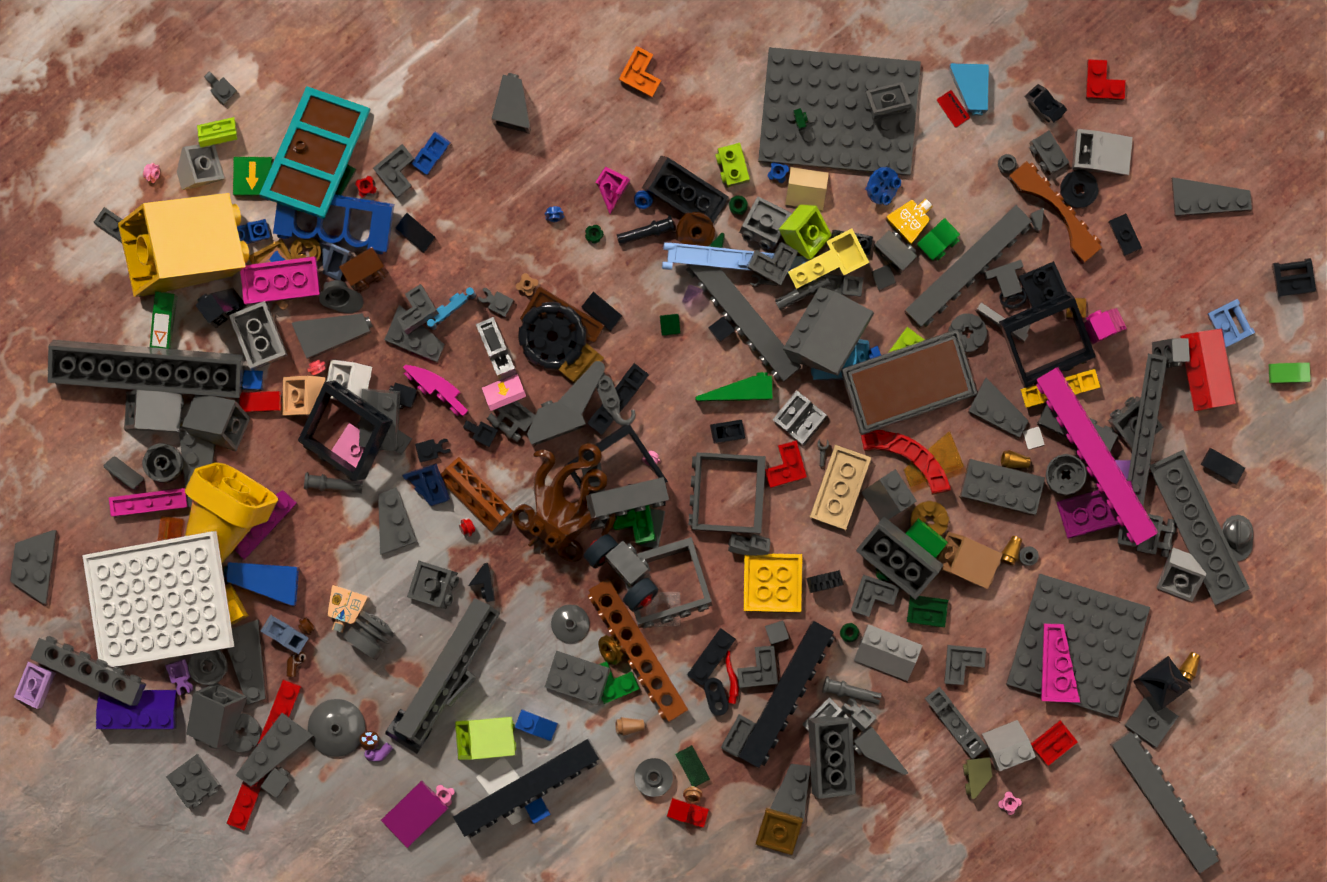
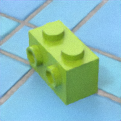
(732, 164)

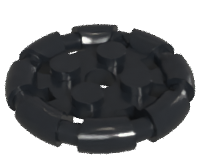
(541, 339)

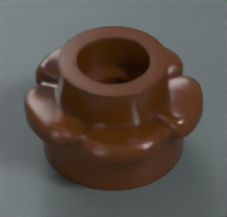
(306, 626)

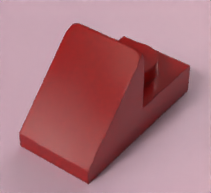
(687, 812)

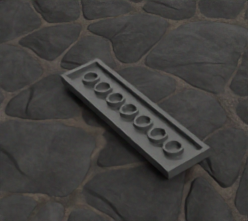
(1199, 526)

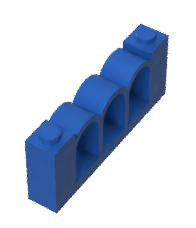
(380, 229)

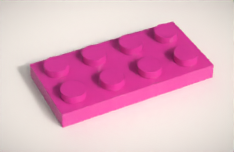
(280, 280)

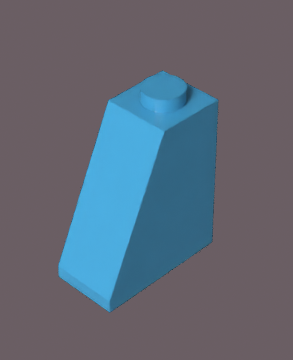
(972, 86)

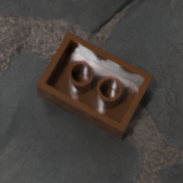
(364, 270)

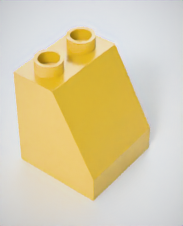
(182, 243)

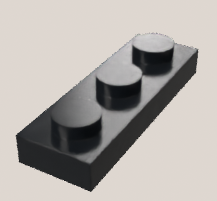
(711, 656)

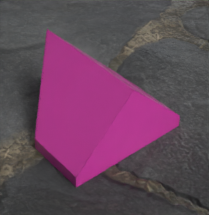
(612, 187)

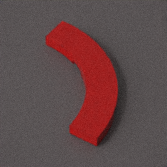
(913, 452)

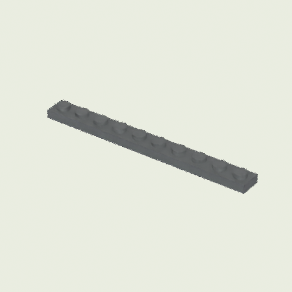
(1145, 431)

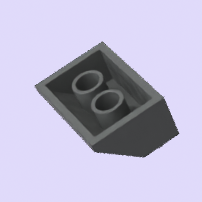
(389, 404)

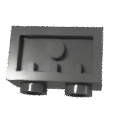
(1048, 152)

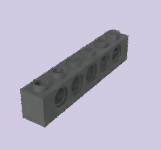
(44, 655)

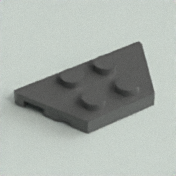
(33, 564)

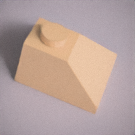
(300, 394)

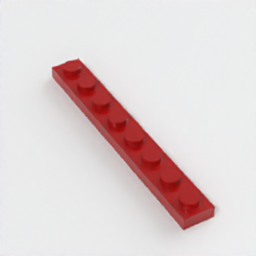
(248, 794)

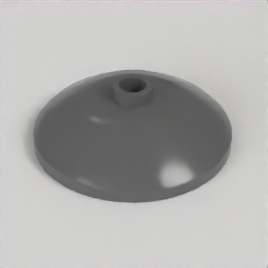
(350, 724)

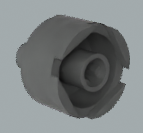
(172, 468)

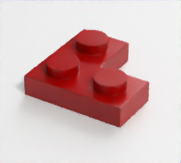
(1099, 86)
(792, 466)

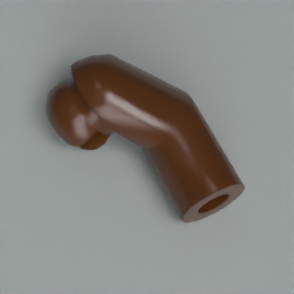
(293, 661)

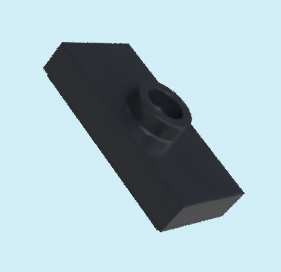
(1125, 234)

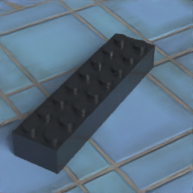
(786, 693)
(526, 787)

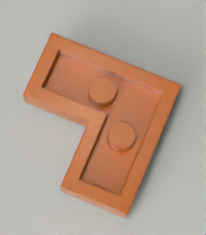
(635, 74)

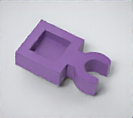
(179, 673)

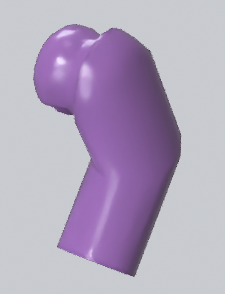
(378, 754)

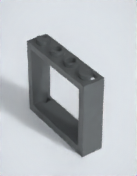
(696, 480)
(683, 610)

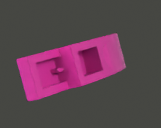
(431, 382)

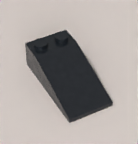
(683, 189)

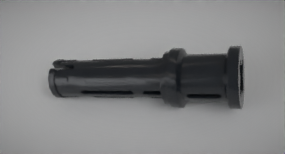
(655, 228)

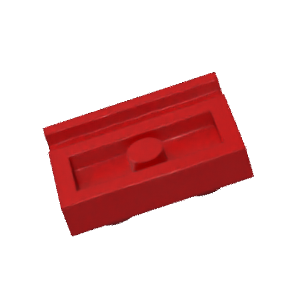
(1054, 742)

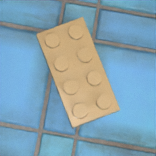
(840, 487)

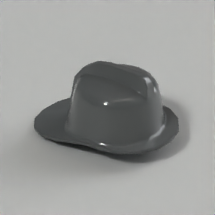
(340, 297)
(1239, 536)

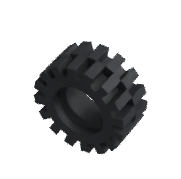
(824, 581)

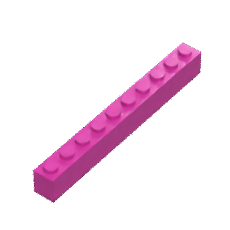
(1096, 454)

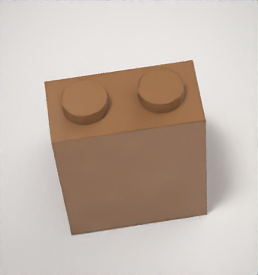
(969, 560)

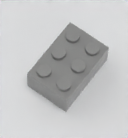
(258, 335)

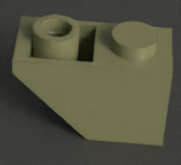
(978, 774)

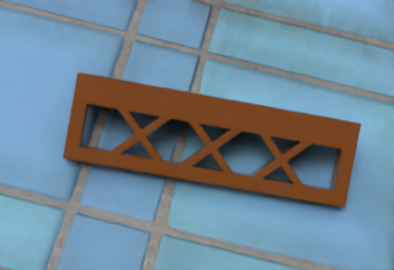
(472, 496)

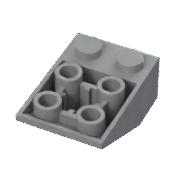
(1101, 152)

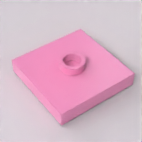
(348, 445)

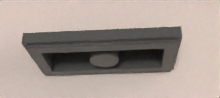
(124, 472)
(658, 519)

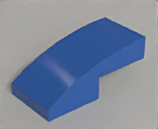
(431, 153)

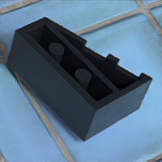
(219, 305)

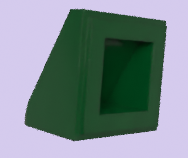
(718, 242)
(670, 324)

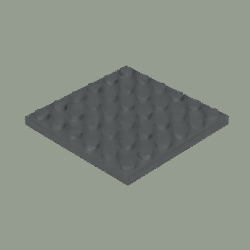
(1100, 636)

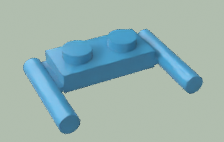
(455, 302)

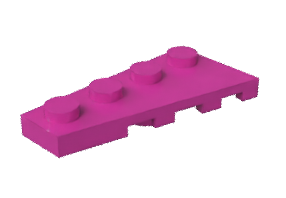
(1057, 669)

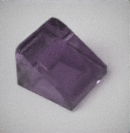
(691, 293)

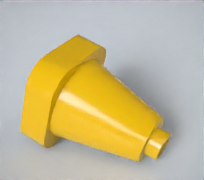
(226, 504)

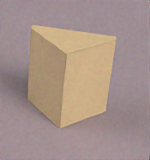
(806, 188)

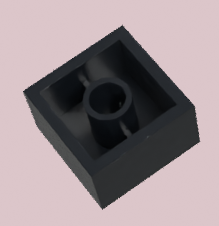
(1162, 684)

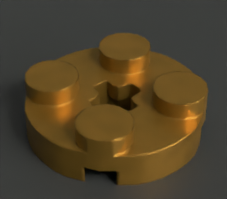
(936, 510)

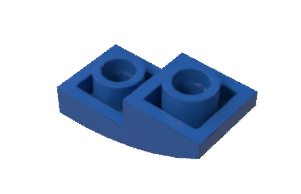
(253, 231)

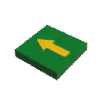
(250, 175)

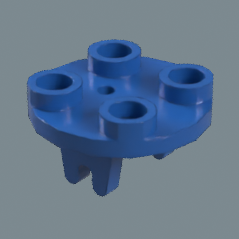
(883, 185)

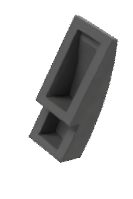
(496, 349)

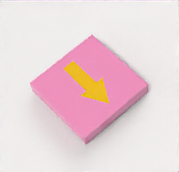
(503, 392)

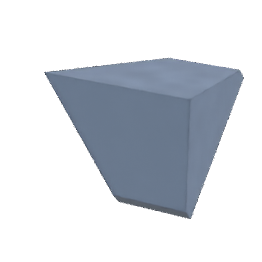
(333, 257)

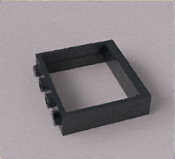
(1040, 312)
(378, 419)
(610, 440)

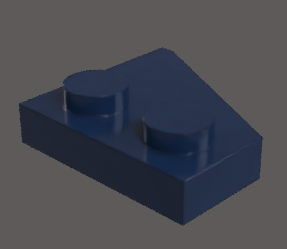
(429, 484)

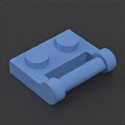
(1222, 320)

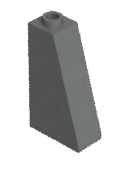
(325, 334)

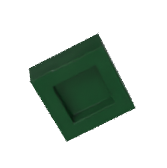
(800, 119)

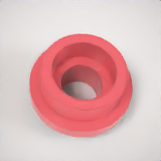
(316, 367)

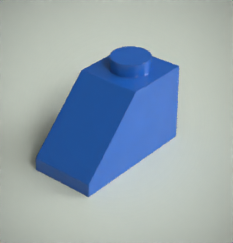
(536, 725)

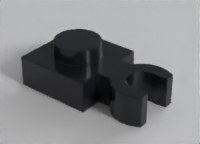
(428, 449)

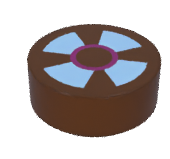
(369, 740)

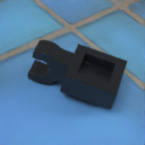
(483, 432)

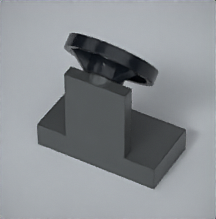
(1008, 283)

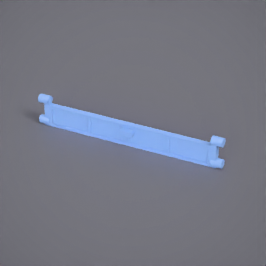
(714, 257)

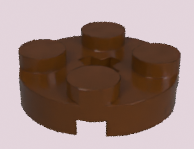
(693, 220)

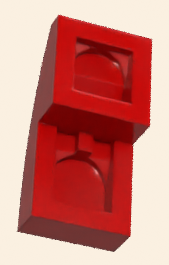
(261, 401)

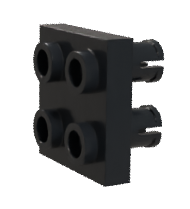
(1042, 284)

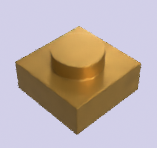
(1081, 302)

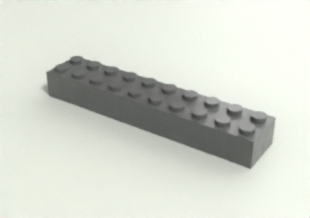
(145, 368)

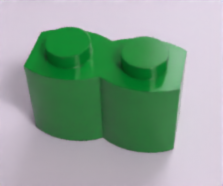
(938, 240)

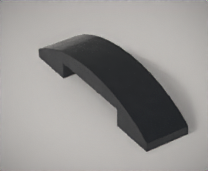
(625, 390)

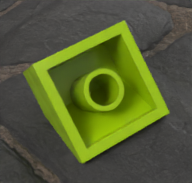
(805, 230)

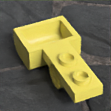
(843, 253)

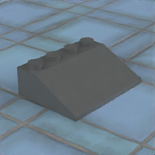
(827, 331)

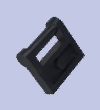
(1295, 283)

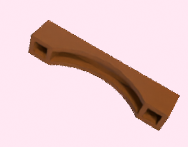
(1028, 181)

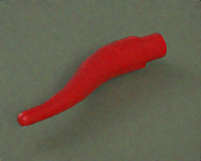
(734, 686)

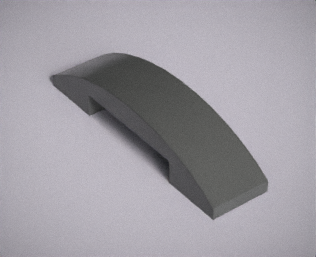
(955, 722)

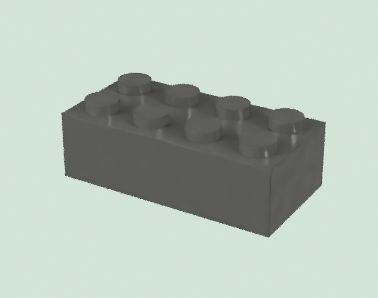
(1002, 487)
(899, 557)

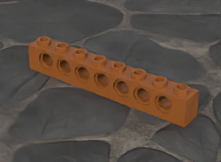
(606, 588)

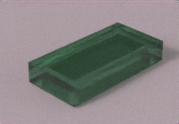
(692, 766)

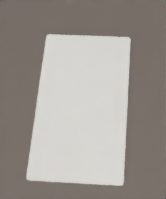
(497, 777)

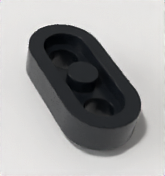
(716, 696)

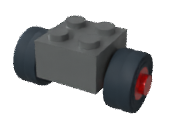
(628, 567)

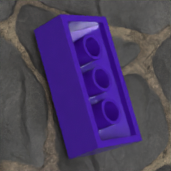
(154, 711)

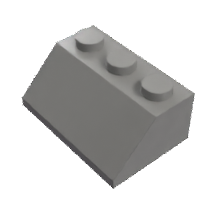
(887, 652)

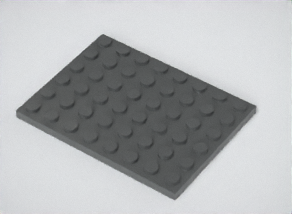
(838, 112)

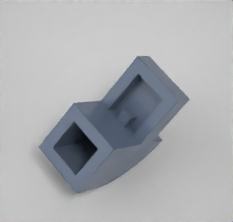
(284, 634)

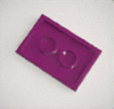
(414, 814)

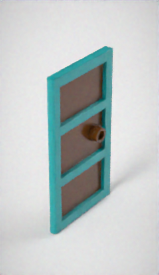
(315, 152)

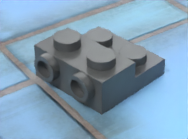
(764, 223)
(1125, 420)
(433, 585)
(193, 781)

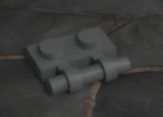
(517, 414)
(1150, 545)

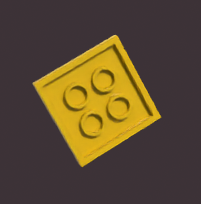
(773, 582)

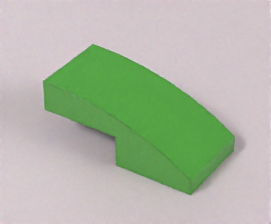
(1289, 372)

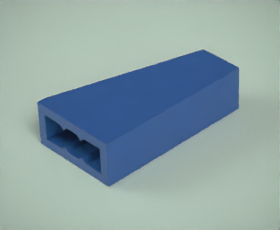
(268, 580)

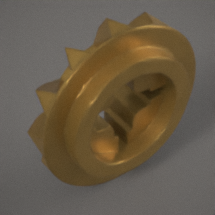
(297, 248)
(613, 654)

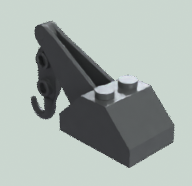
(566, 414)

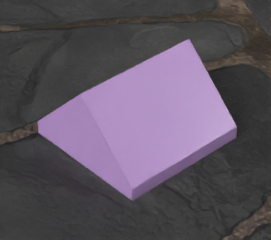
(34, 685)

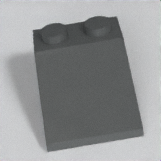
(873, 747)

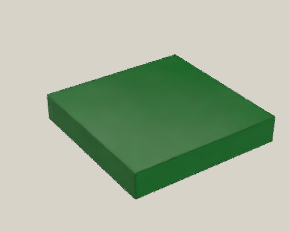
(926, 538)

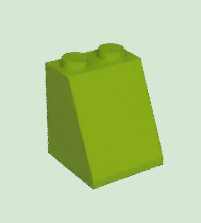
(485, 738)

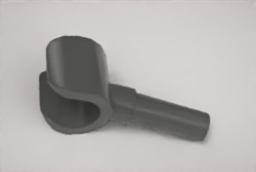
(762, 281)
(822, 452)

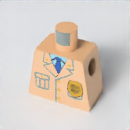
(345, 607)

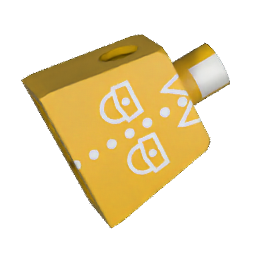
(910, 219)

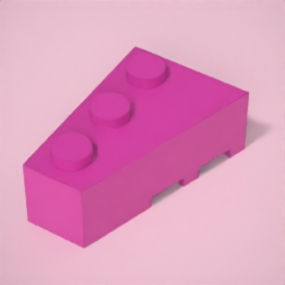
(1103, 325)

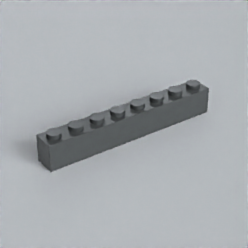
(967, 266)
(745, 318)
(447, 671)
(1164, 802)

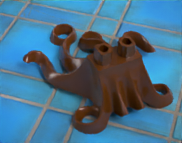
(556, 518)

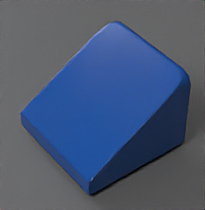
(252, 380)
(537, 810)

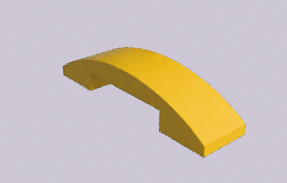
(1079, 383)

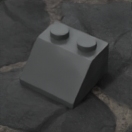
(895, 251)

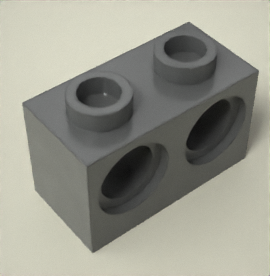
(1176, 349)

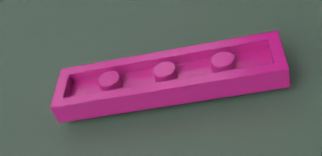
(148, 502)

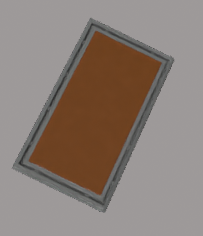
(908, 382)

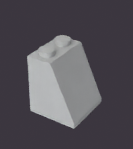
(1008, 745)

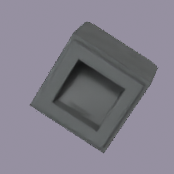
(1037, 218)
(883, 277)
(777, 632)

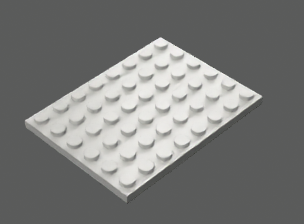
(158, 600)

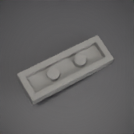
(1020, 334)

